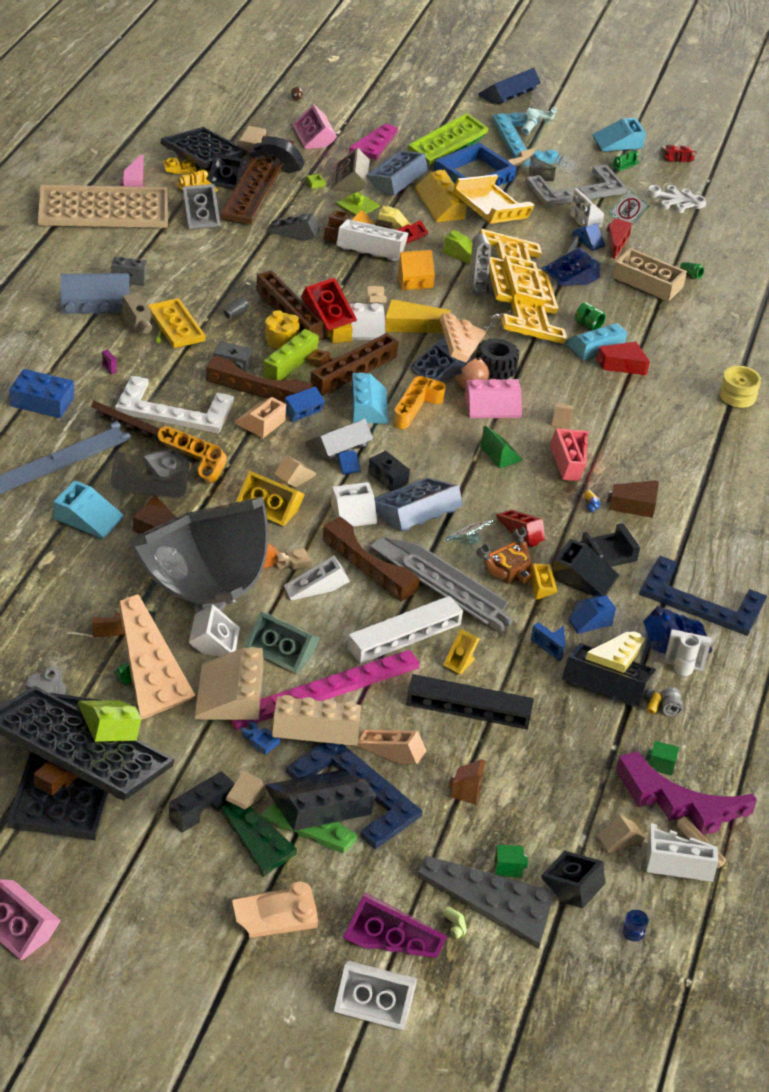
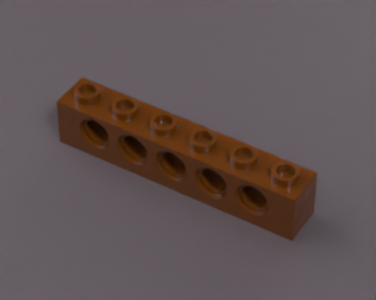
(286, 301)
(360, 360)

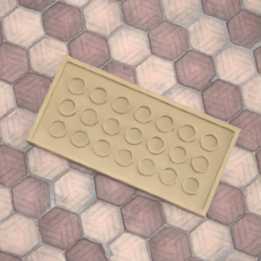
(103, 206)

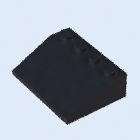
(614, 684)
(322, 798)

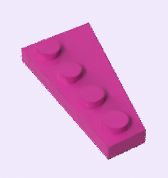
(376, 141)

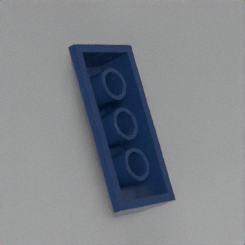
(511, 87)

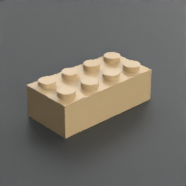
(649, 274)
(316, 720)

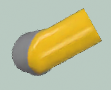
(655, 699)

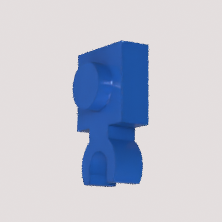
(260, 739)

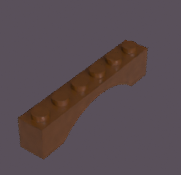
(226, 373)
(395, 579)

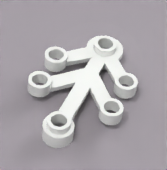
(676, 197)

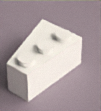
(680, 857)

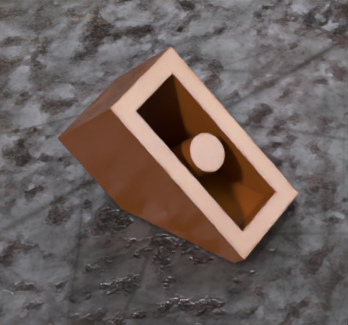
(468, 781)

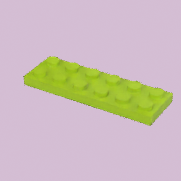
(448, 138)

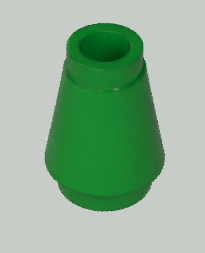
(693, 269)

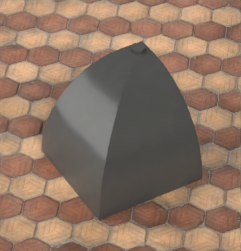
(221, 546)

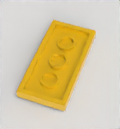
(176, 323)

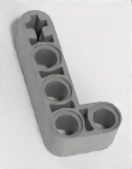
(479, 267)

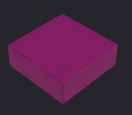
(109, 361)

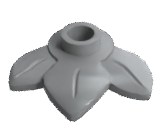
(50, 685)

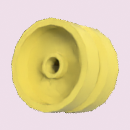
(740, 386)

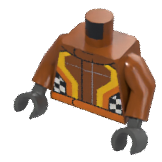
(510, 561)

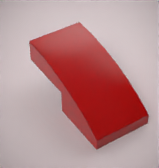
(415, 231)

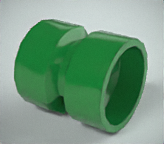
(589, 316)

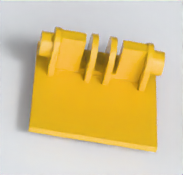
(194, 179)

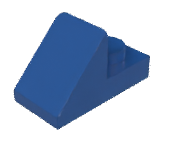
(590, 236)
(549, 641)

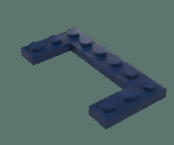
(657, 590)
(400, 809)

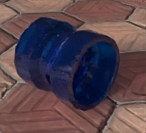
(635, 925)

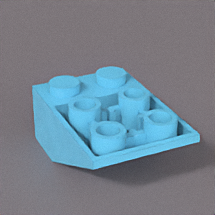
(621, 135)
(86, 510)

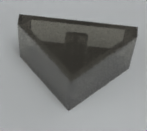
(541, 168)

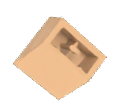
(263, 417)

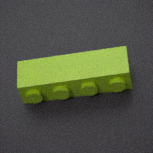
(290, 356)

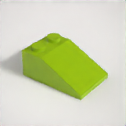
(111, 720)

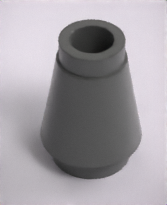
(237, 307)

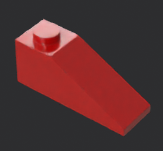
(618, 234)
(516, 520)

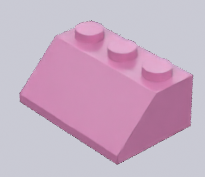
(314, 129)
(493, 398)
(23, 920)

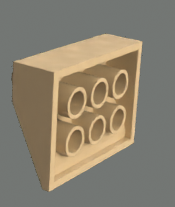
(231, 686)

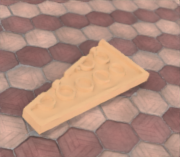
(461, 336)
(153, 669)

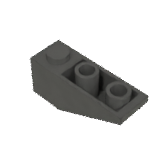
(298, 228)

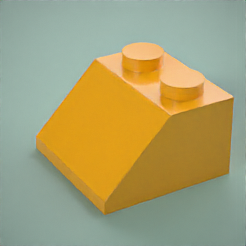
(416, 270)

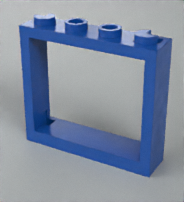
(449, 163)

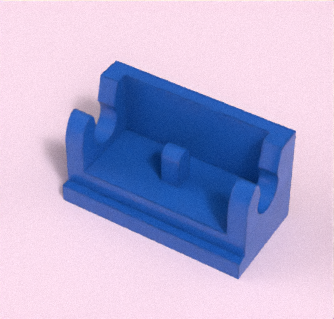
(304, 404)

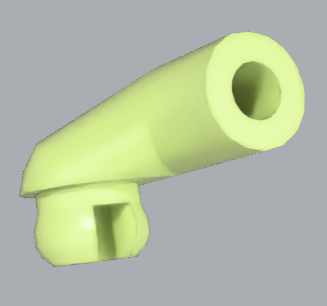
(459, 928)

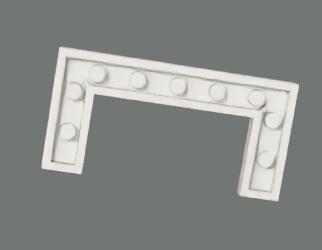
(131, 404)

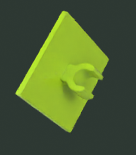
(356, 203)

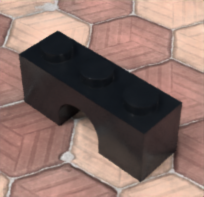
(187, 808)

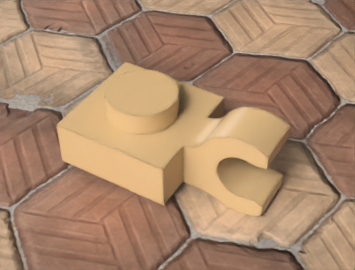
(294, 558)

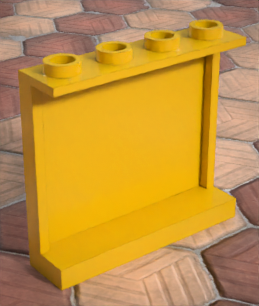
(489, 200)

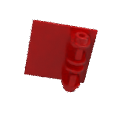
(673, 151)

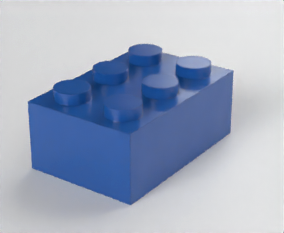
(41, 393)

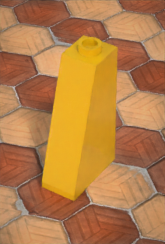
(413, 318)

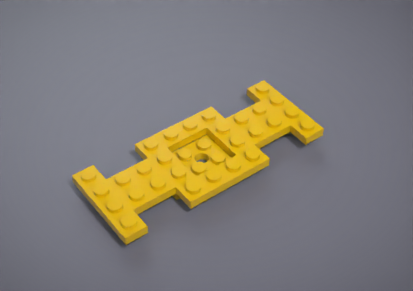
(529, 291)

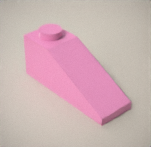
(133, 174)

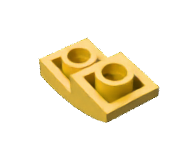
(174, 166)

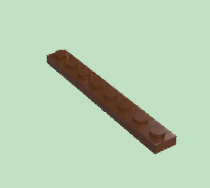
(132, 422)

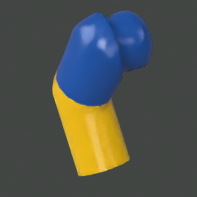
(594, 501)

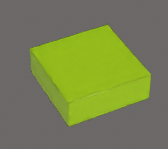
(315, 181)

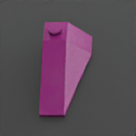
(390, 929)

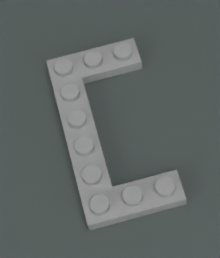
(610, 186)

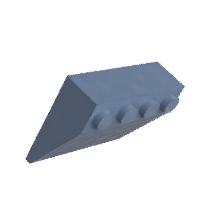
(418, 503)

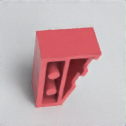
(570, 452)

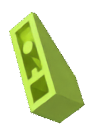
(458, 246)

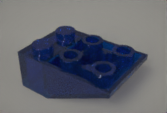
(574, 268)
(662, 621)

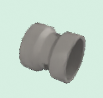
(672, 705)

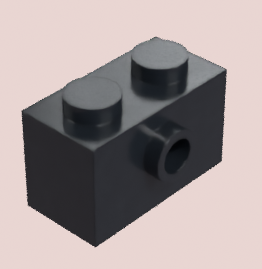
(388, 470)

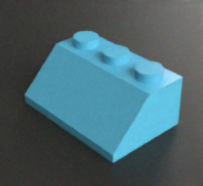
(588, 343)
(368, 399)

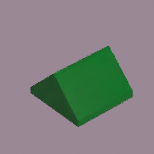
(498, 448)

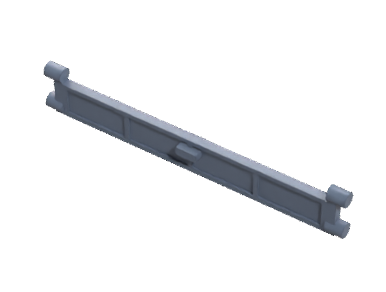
(63, 458)

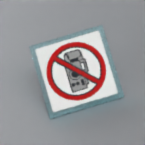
(630, 208)
(471, 532)

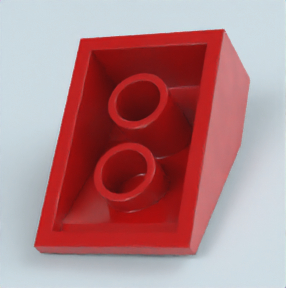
(329, 304)

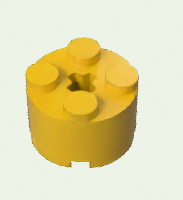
(280, 329)

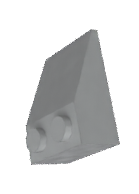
(201, 207)

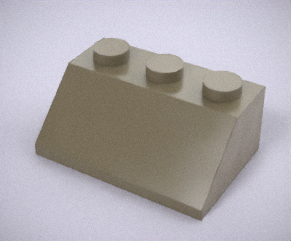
(351, 172)

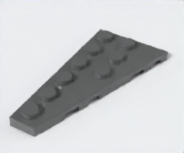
(497, 898)

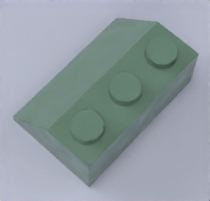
(282, 642)

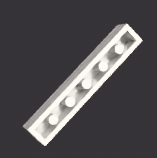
(404, 629)

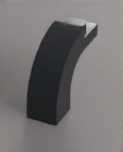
(282, 150)

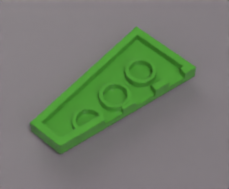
(329, 835)

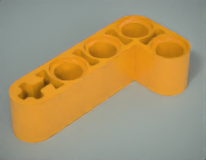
(420, 390)
(190, 449)

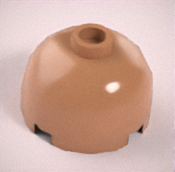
(472, 371)

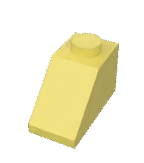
(393, 215)

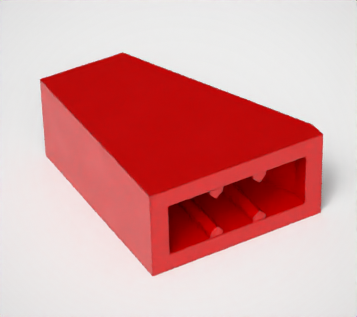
(623, 358)

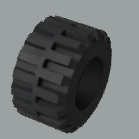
(500, 357)

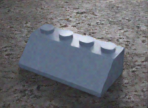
(398, 172)
(93, 292)

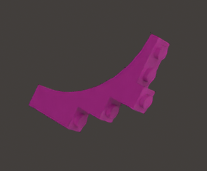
(704, 810)

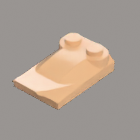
(277, 911)

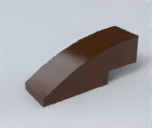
(336, 219)
(52, 777)

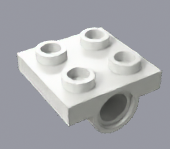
(687, 652)

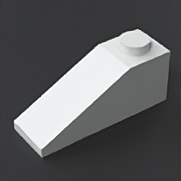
(318, 580)

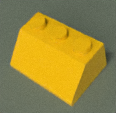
(279, 500)

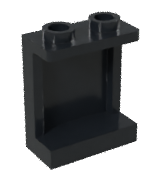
(614, 548)

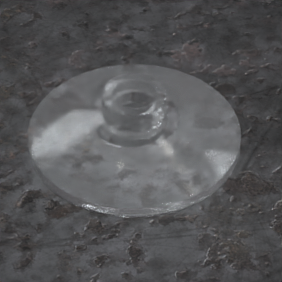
(171, 562)

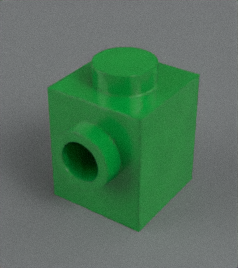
(662, 757)
(510, 861)

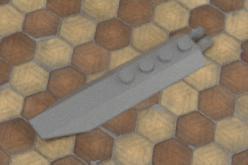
(446, 580)

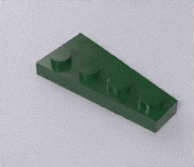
(263, 841)

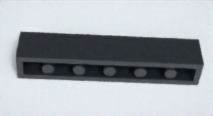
(469, 701)

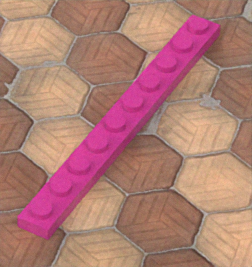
(339, 683)

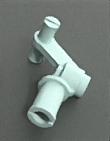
(533, 114)

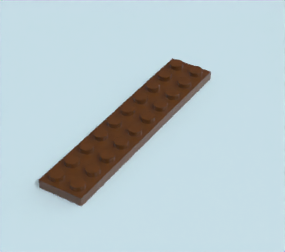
(252, 189)

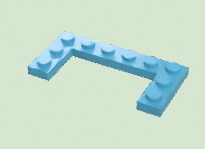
(505, 125)

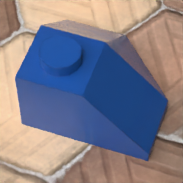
(592, 614)

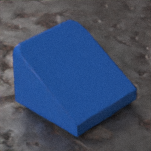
(348, 462)

